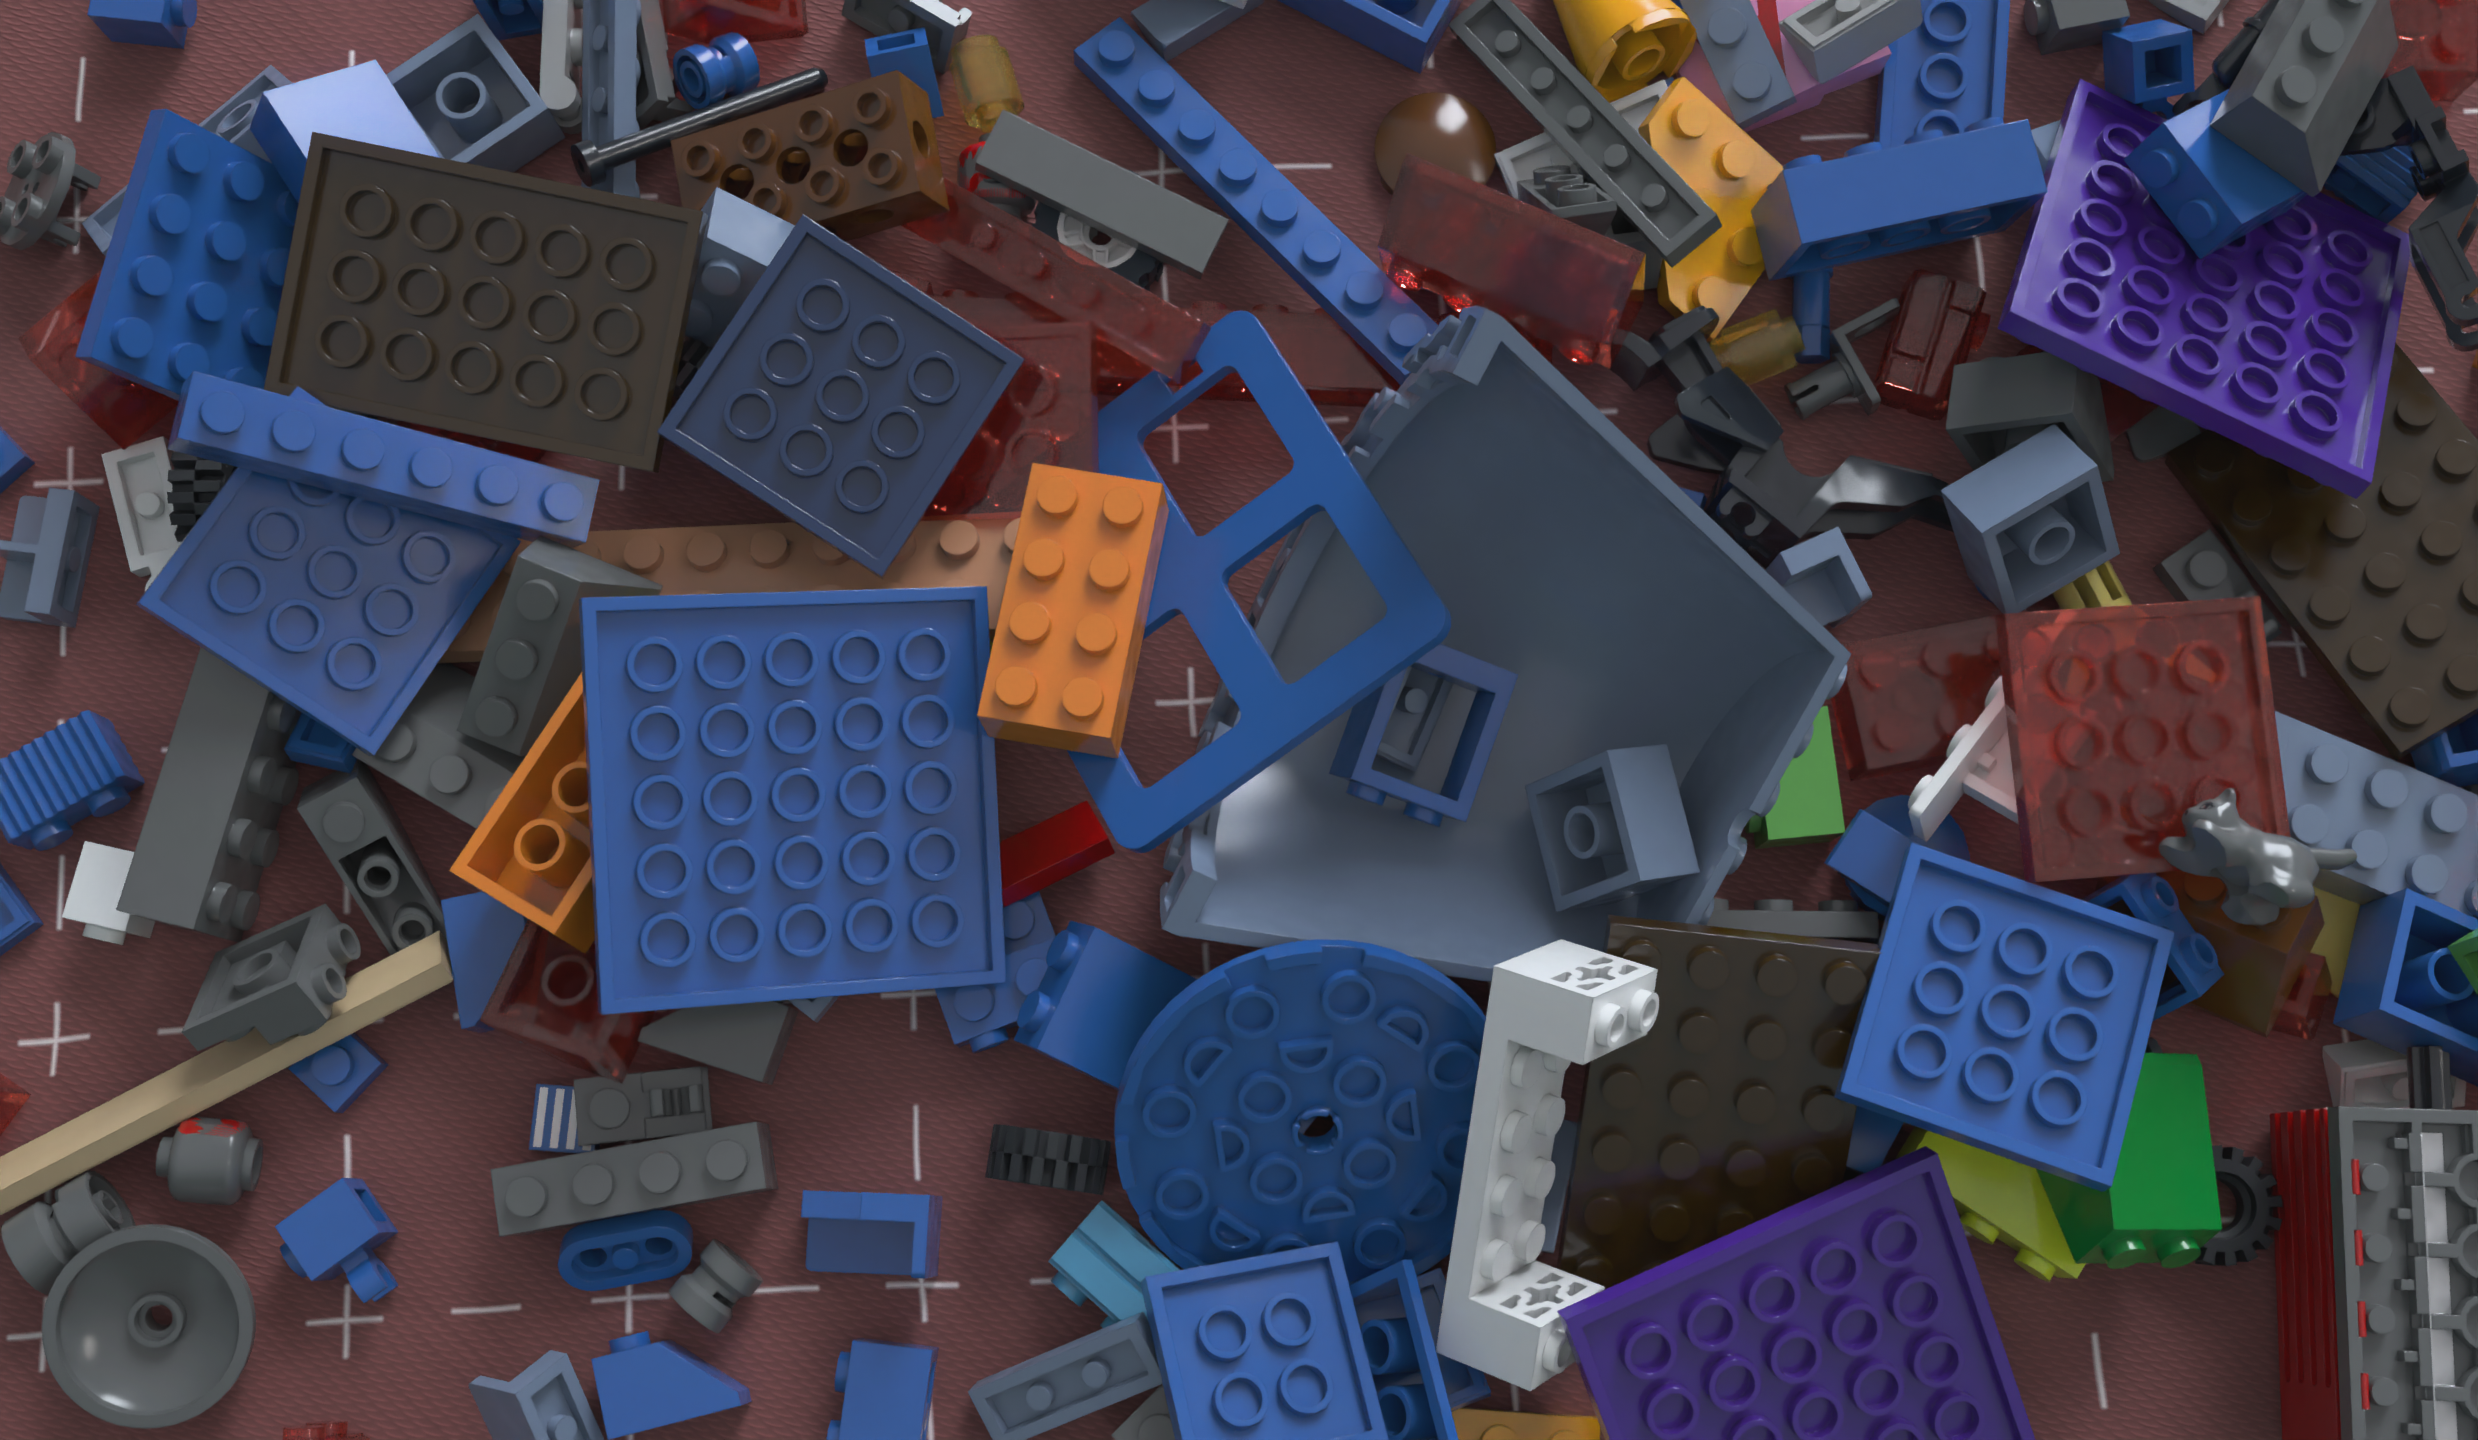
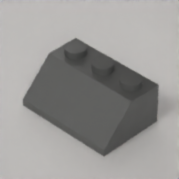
(2308, 85)
(537, 642)
(438, 760)

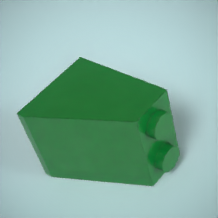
(2164, 1179)

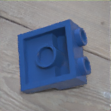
(985, 1012)

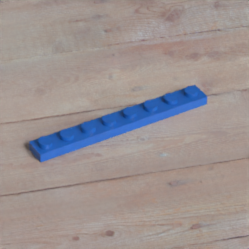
(1255, 195)

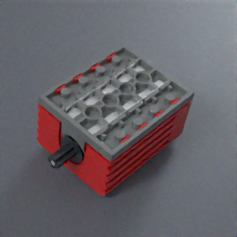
(2379, 1265)

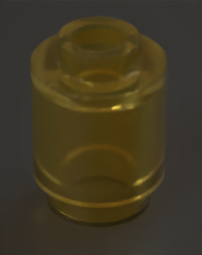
(984, 81)
(1759, 346)

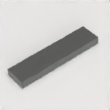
(1101, 194)

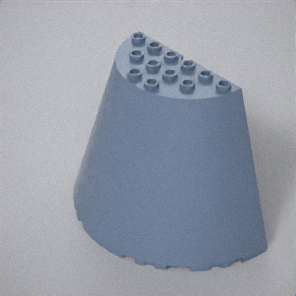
(1558, 566)

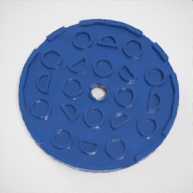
(1289, 1036)

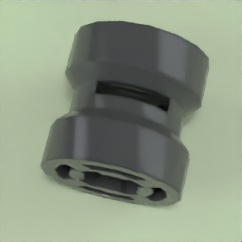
(715, 1286)

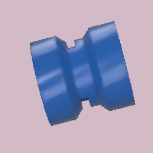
(716, 70)

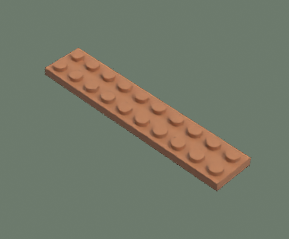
(775, 560)

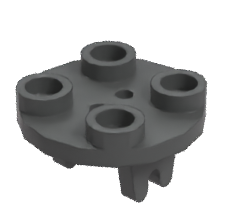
(37, 190)

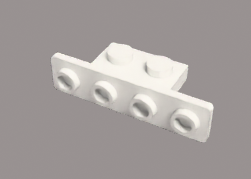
(1975, 766)

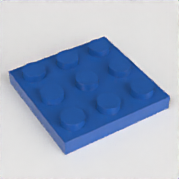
(1263, 1349)

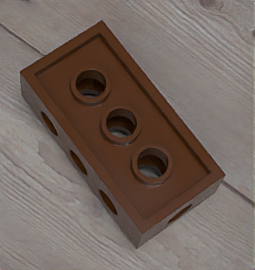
(842, 158)

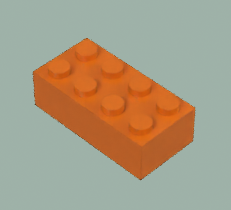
(1074, 610)
(536, 836)

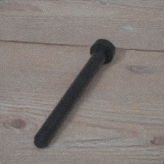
(594, 161)

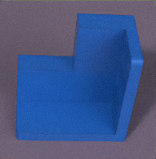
(873, 1233)

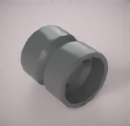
(49, 1236)

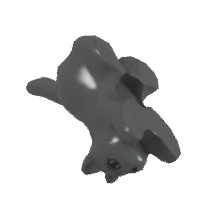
(2255, 866)

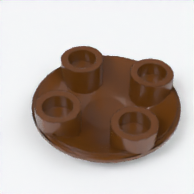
(1438, 130)

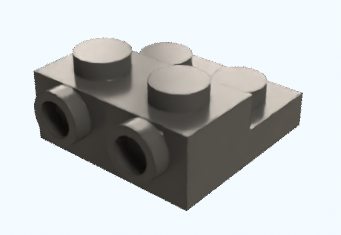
(275, 981)

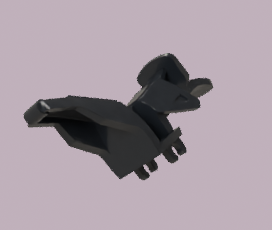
(1733, 434)

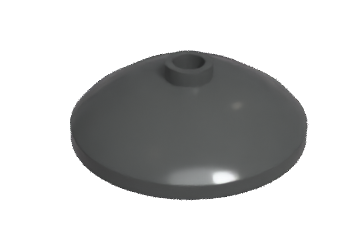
(114, 1352)

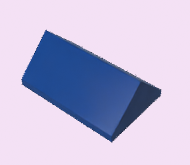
(1402, 1355)

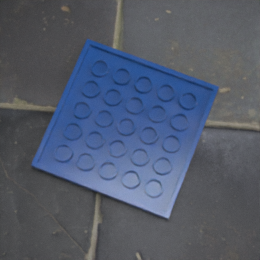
(790, 795)

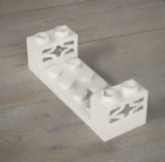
(1540, 1016)

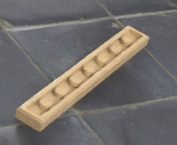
(215, 1076)

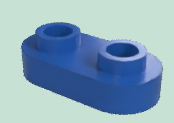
(628, 1250)

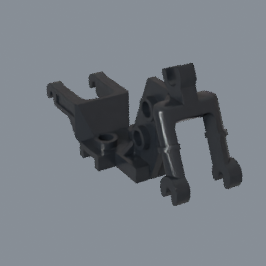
(2400, 116)

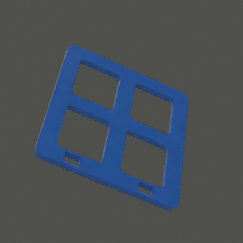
(1196, 575)

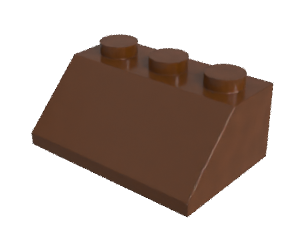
(2255, 960)

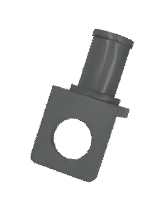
(1845, 373)

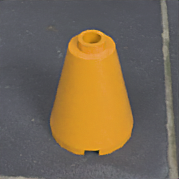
(1626, 41)

